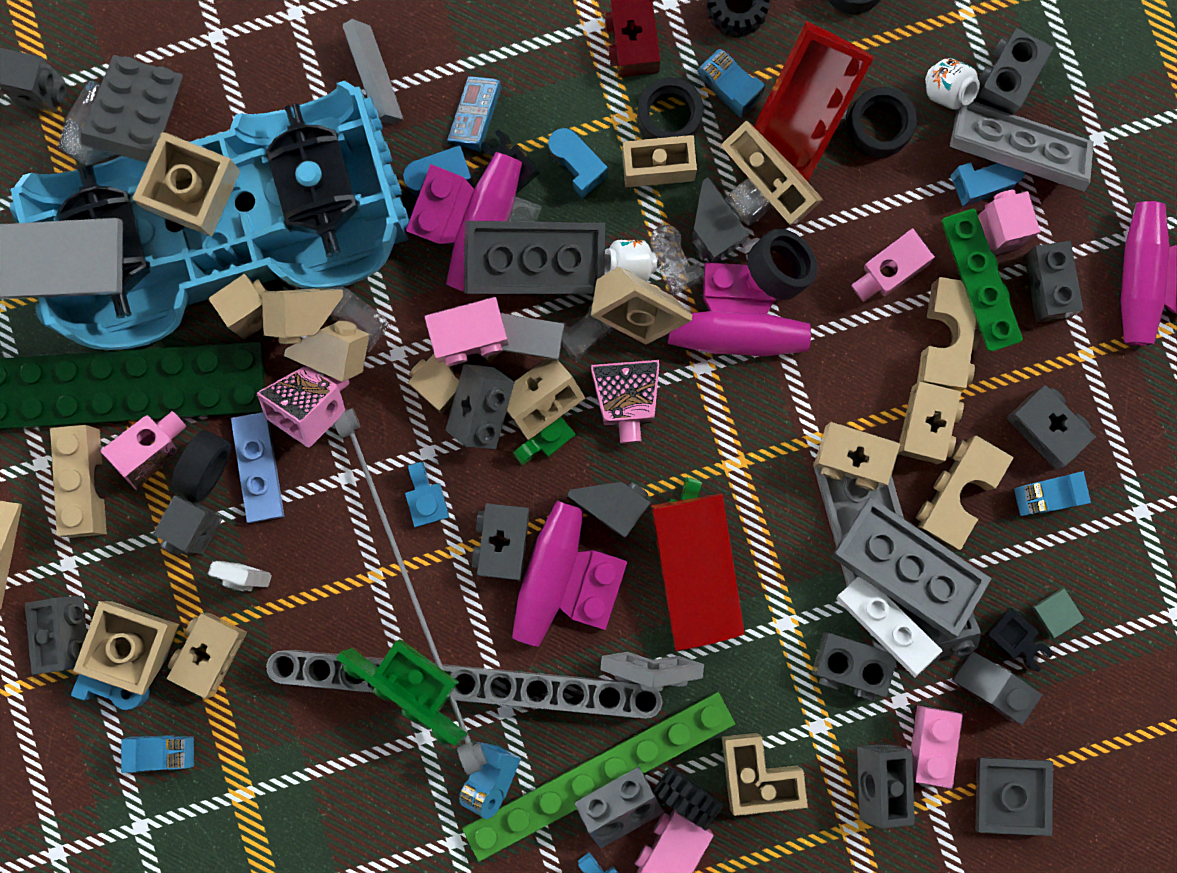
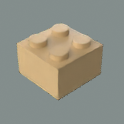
(186, 184)

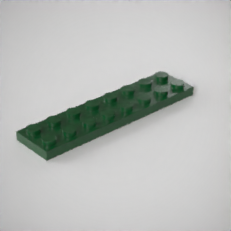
(131, 385)

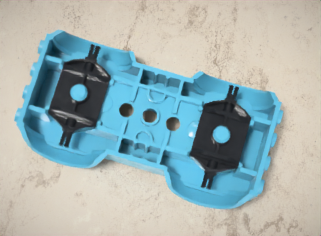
(317, 219)

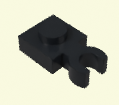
(528, 169)
(1016, 636)

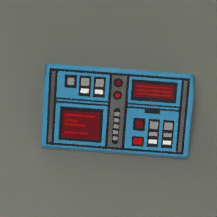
(475, 112)

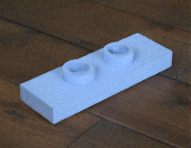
(257, 467)

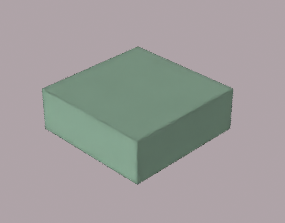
(1057, 613)

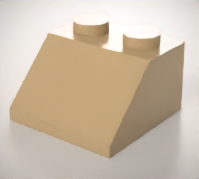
(636, 306)
(125, 647)

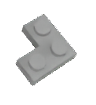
(652, 673)

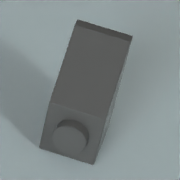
(715, 225)
(613, 504)
(997, 688)

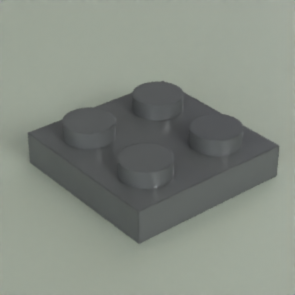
(1014, 796)

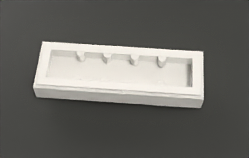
(239, 576)
(889, 626)

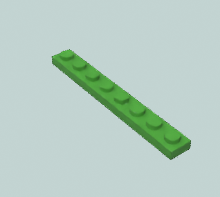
(559, 795)

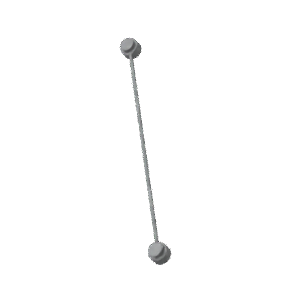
(470, 755)

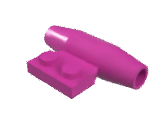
(450, 200)
(1148, 274)
(739, 318)
(563, 578)

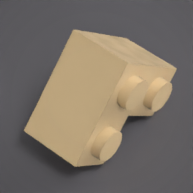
(752, 785)

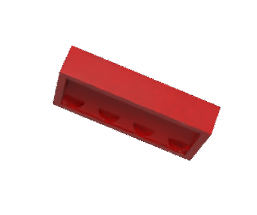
(811, 96)
(698, 571)

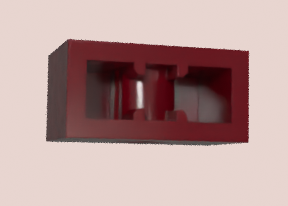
(638, 55)

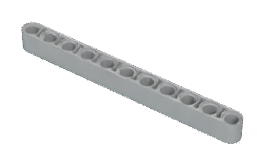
(338, 679)

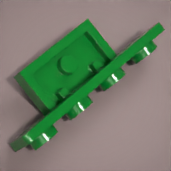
(982, 280)
(412, 684)

